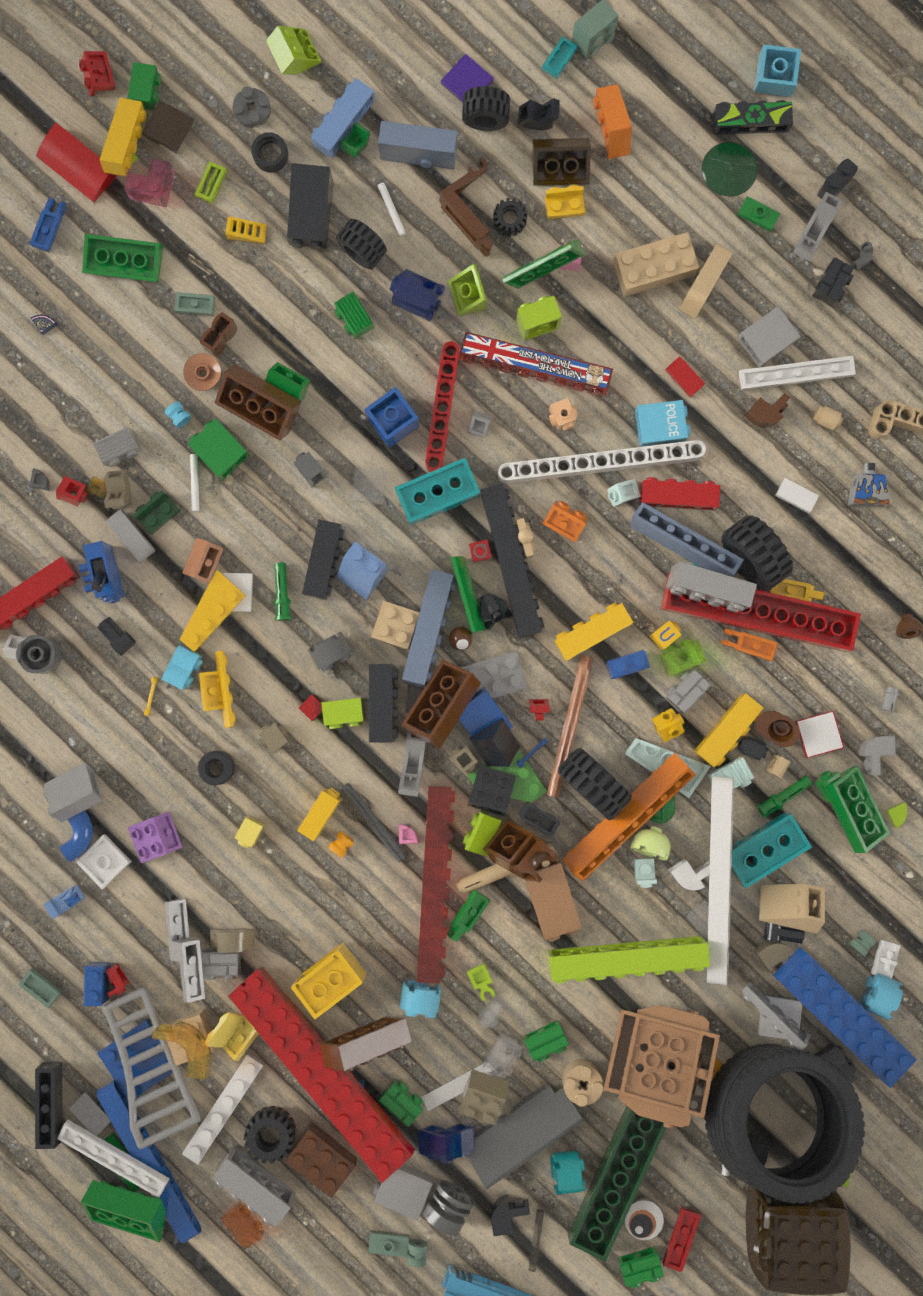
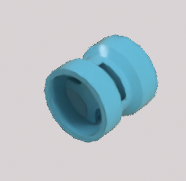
(178, 414)

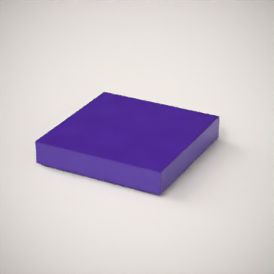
(464, 76)

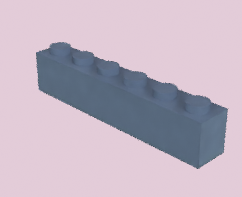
(685, 541)
(428, 629)

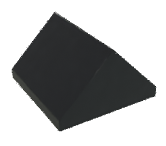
(496, 744)

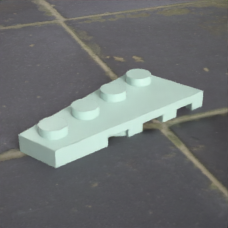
(653, 757)

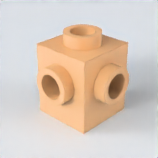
(562, 408)

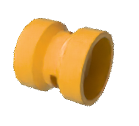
(341, 844)

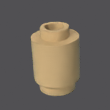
(828, 417)

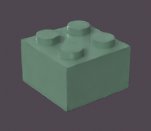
(595, 29)

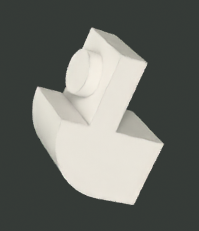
(690, 878)

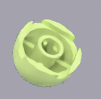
(652, 843)

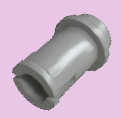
(890, 699)

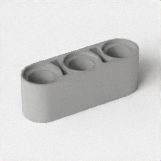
(130, 535)

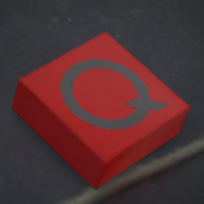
(480, 551)

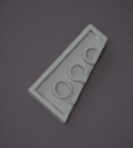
(776, 1016)

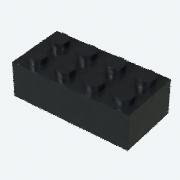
(382, 703)

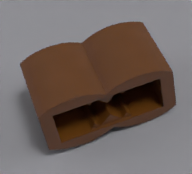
(221, 331)

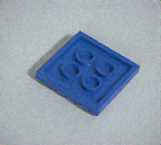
(112, 1060)

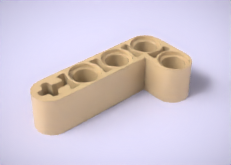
(705, 281)
(894, 418)

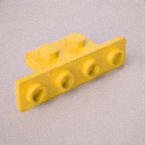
(215, 690)

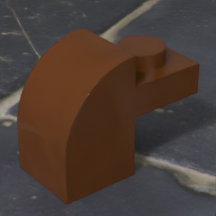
(764, 414)

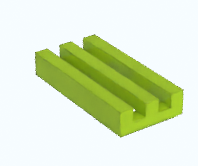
(205, 197)

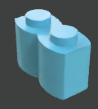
(182, 668)

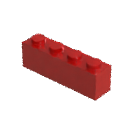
(680, 494)

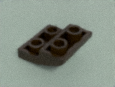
(168, 126)

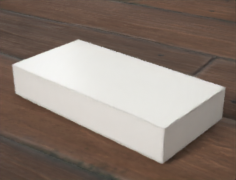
(797, 495)

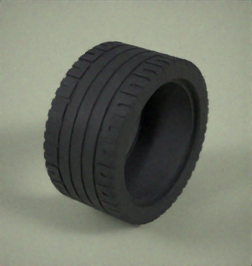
(837, 1134)

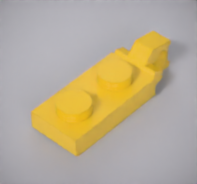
(797, 590)

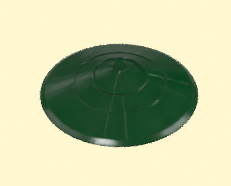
(729, 169)

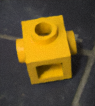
(668, 725)

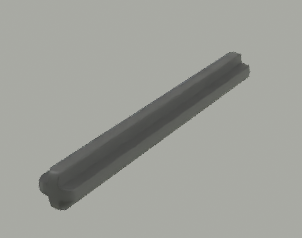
(373, 822)

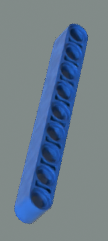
(177, 1208)

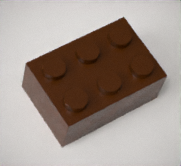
(321, 1160)

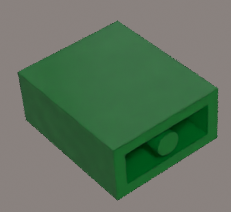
(218, 449)

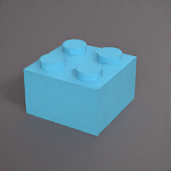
(777, 70)

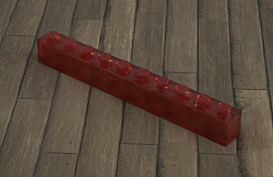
(434, 884)

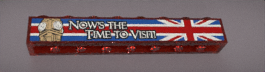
(535, 363)

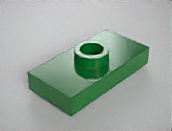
(758, 214)

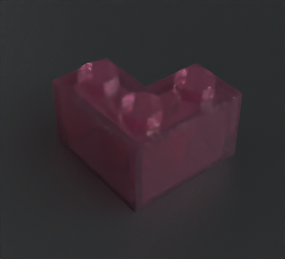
(154, 187)

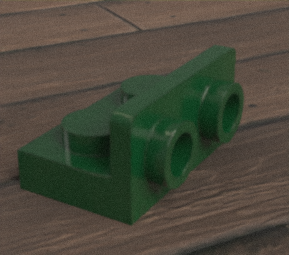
(156, 512)

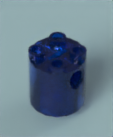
(416, 294)

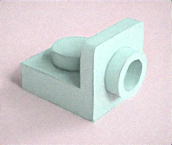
(623, 492)
(645, 872)

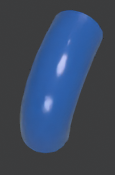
(81, 836)

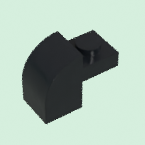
(538, 116)
(503, 1212)

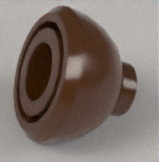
(909, 627)

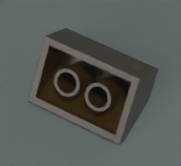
(561, 161)

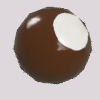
(460, 638)

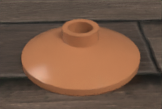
(197, 364)

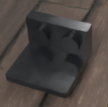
(492, 790)

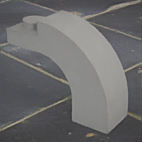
(817, 226)
(412, 766)

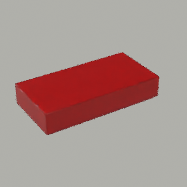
(685, 376)

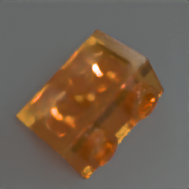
(243, 1225)

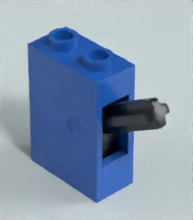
(102, 572)

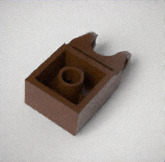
(519, 851)

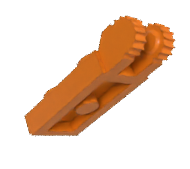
(751, 645)

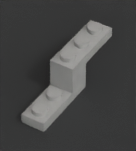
(184, 950)

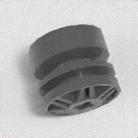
(448, 1208)

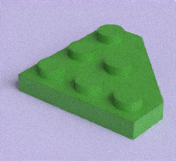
(526, 785)

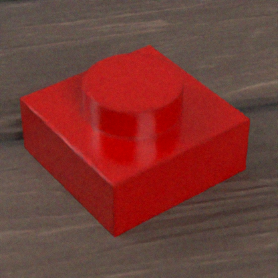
(311, 707)

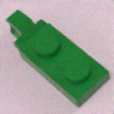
(468, 915)

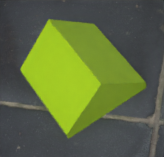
(467, 291)

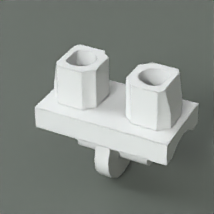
(885, 958)

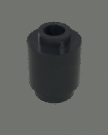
(753, 748)

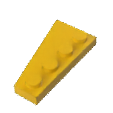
(214, 607)

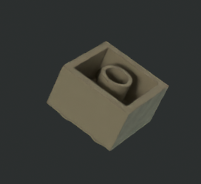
(483, 1097)

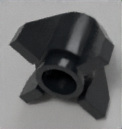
(493, 610)

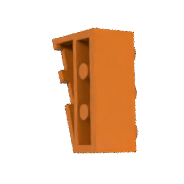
(613, 121)

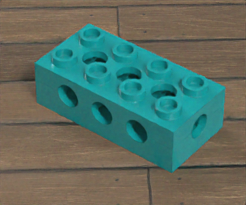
(440, 479)
(778, 854)

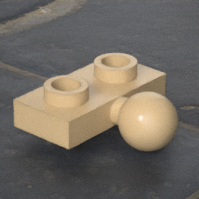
(525, 537)

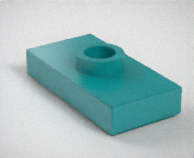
(559, 57)

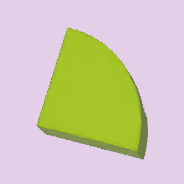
(898, 814)

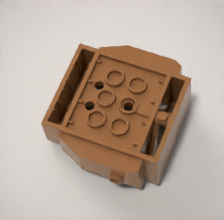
(657, 1090)

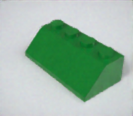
(125, 1210)

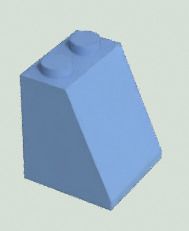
(361, 570)

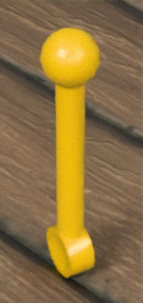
(154, 680)

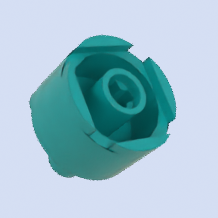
(566, 1171)

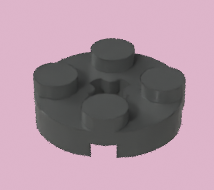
(254, 117)

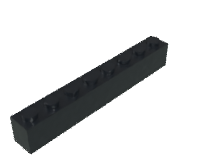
(510, 560)

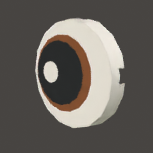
(644, 1219)

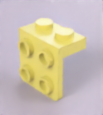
(232, 1034)

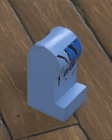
(64, 901)

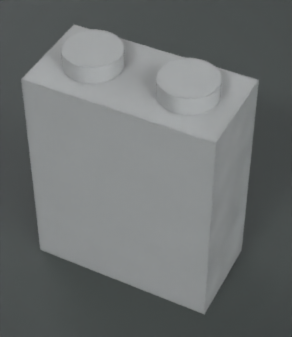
(769, 336)
(72, 792)
(404, 1191)

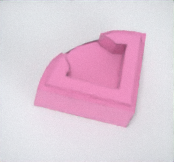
(407, 835)

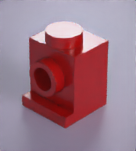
(70, 486)

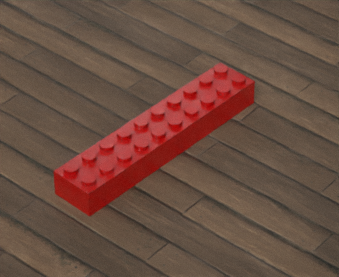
(777, 617)

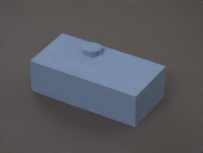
(417, 145)

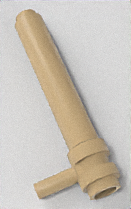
(489, 875)

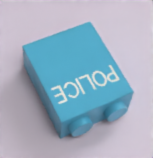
(662, 423)

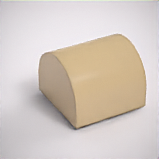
(777, 766)

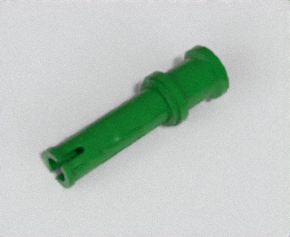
(282, 601)
(776, 801)

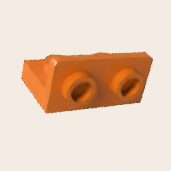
(565, 520)

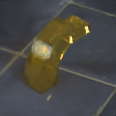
(194, 1044)

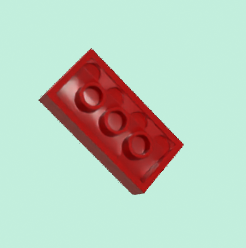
(74, 162)

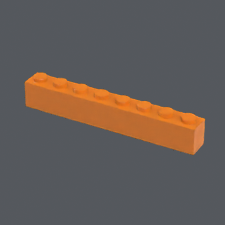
(645, 802)

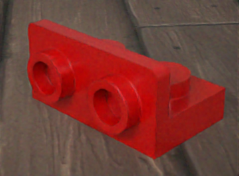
(96, 71)

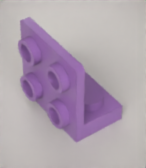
(155, 837)

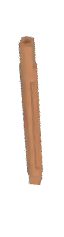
(570, 723)

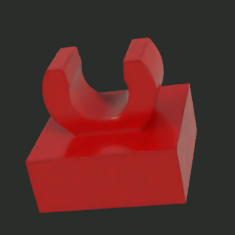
(539, 707)

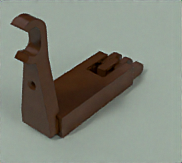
(462, 215)

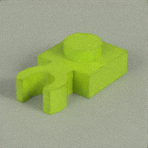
(480, 979)

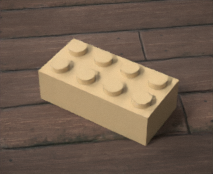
(655, 264)

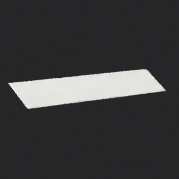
(448, 1090)

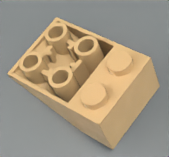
(793, 906)

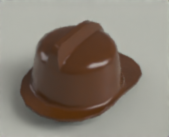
(777, 728)

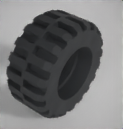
(763, 552)
(594, 783)

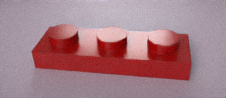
(681, 1239)

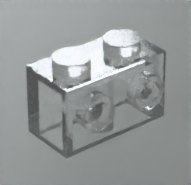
(502, 1055)

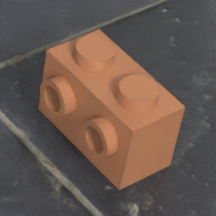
(202, 560)

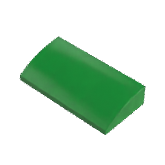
(122, 258)
(544, 264)
(467, 594)
(856, 810)

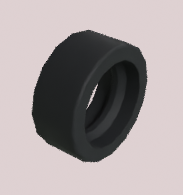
(259, 142)

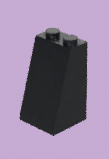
(309, 206)

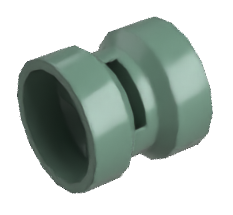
(863, 943)
(417, 1250)

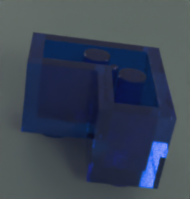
(446, 1143)

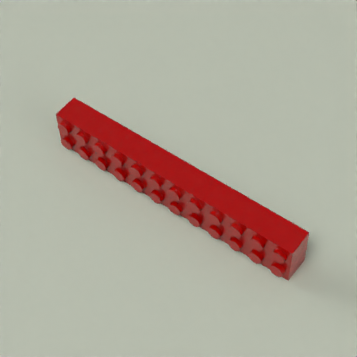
(334, 1091)

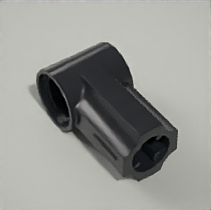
(119, 639)
(777, 933)

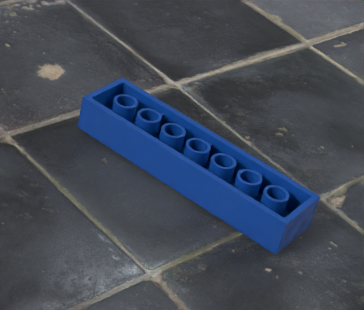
(844, 1017)

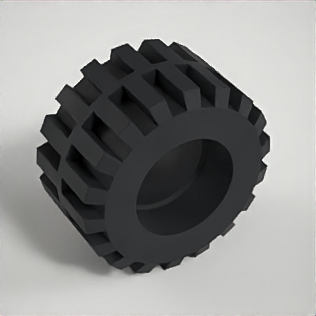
(486, 108)
(361, 244)
(263, 1149)

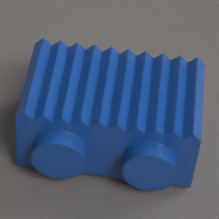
(627, 664)
(96, 984)

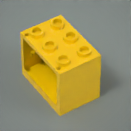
(329, 980)

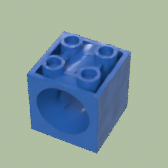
(392, 417)

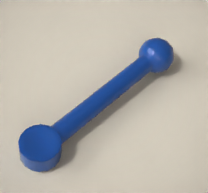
(520, 763)

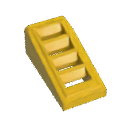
(238, 222)

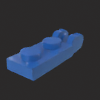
(48, 225)

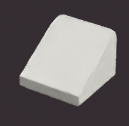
(11, 646)

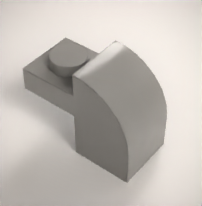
(873, 749)

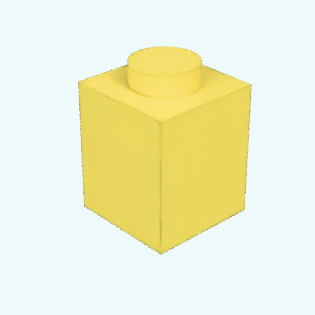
(249, 832)

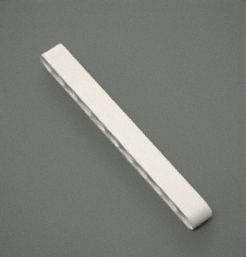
(608, 456)
(720, 879)

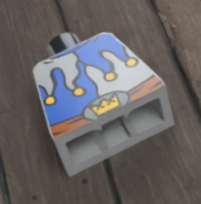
(869, 488)

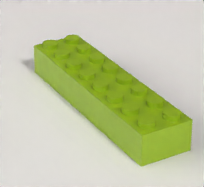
(628, 958)

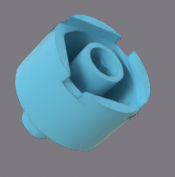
(881, 995)
(420, 999)

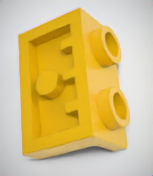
(564, 202)

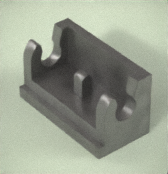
(90, 1114)

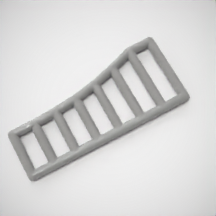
(132, 1082)

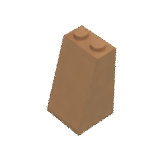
(553, 902)

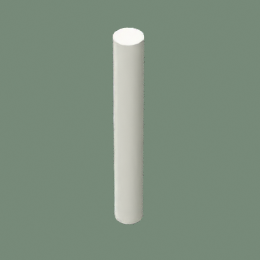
(391, 208)
(194, 482)

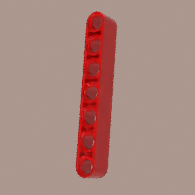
(442, 398)

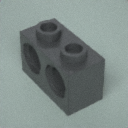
(309, 468)

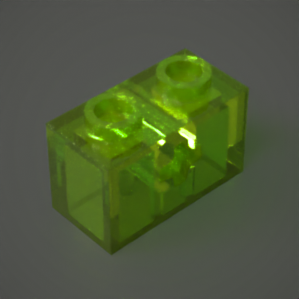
(693, 657)

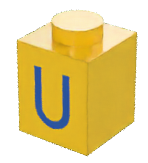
(666, 634)

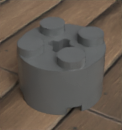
(330, 651)
(28, 656)

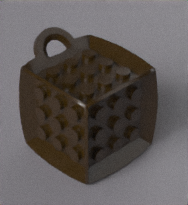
(798, 1244)

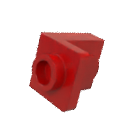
(118, 978)

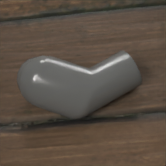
(866, 255)

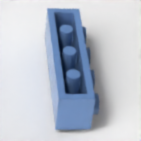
(339, 122)

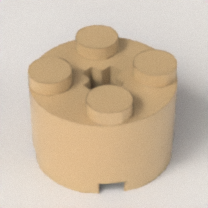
(582, 1093)

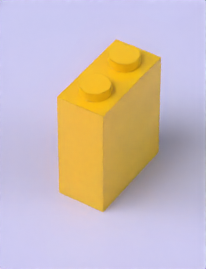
(320, 813)

